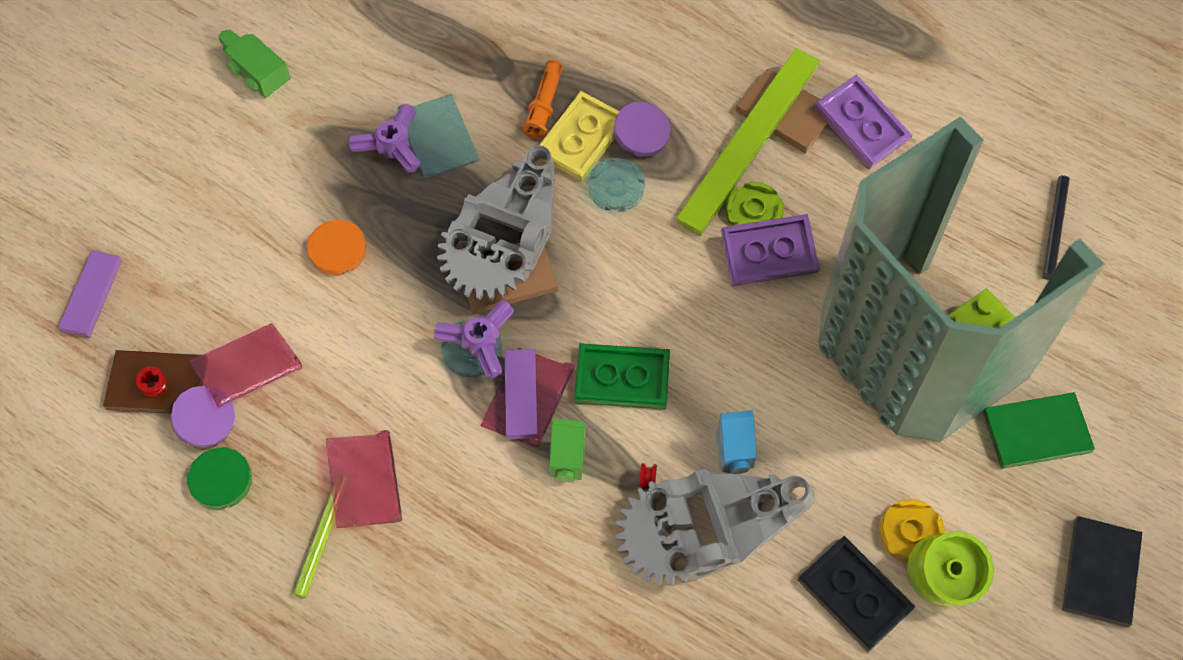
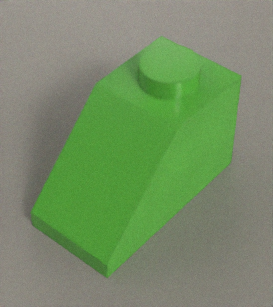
(567, 449)

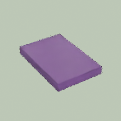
(862, 121)
(769, 250)

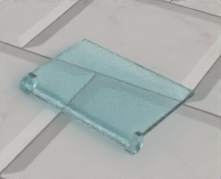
(440, 137)

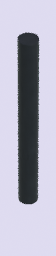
(1056, 226)

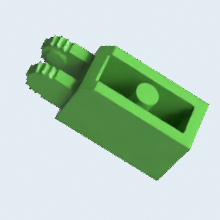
(254, 62)

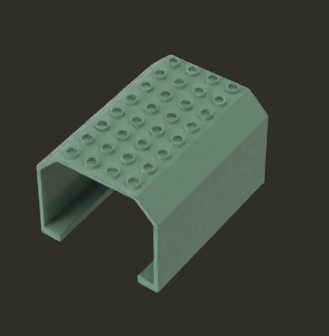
(893, 337)

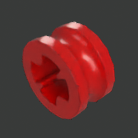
(160, 386)
(647, 475)

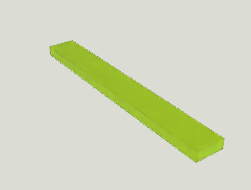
(747, 142)

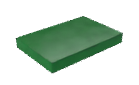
(622, 376)
(1038, 430)

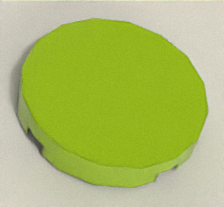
(753, 204)

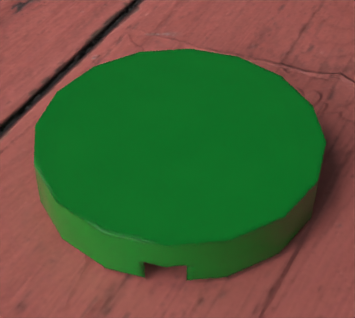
(219, 478)

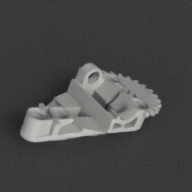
(509, 206)
(735, 512)

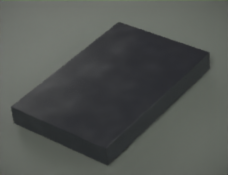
(1102, 571)
(856, 593)

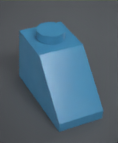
(736, 441)

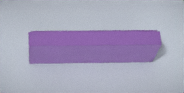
(90, 294)
(521, 394)

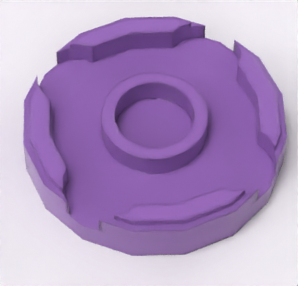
(641, 129)
(199, 420)

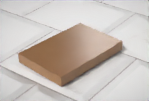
(800, 124)
(537, 284)

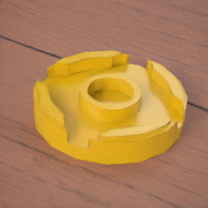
(906, 525)

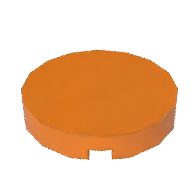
(336, 247)

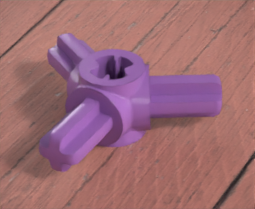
(390, 139)
(484, 347)

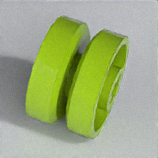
(950, 569)

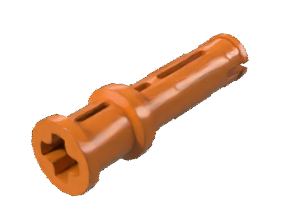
(540, 108)

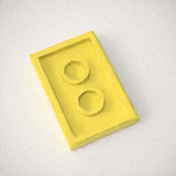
(581, 135)

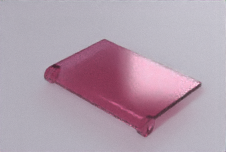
(245, 364)
(550, 385)
(363, 480)

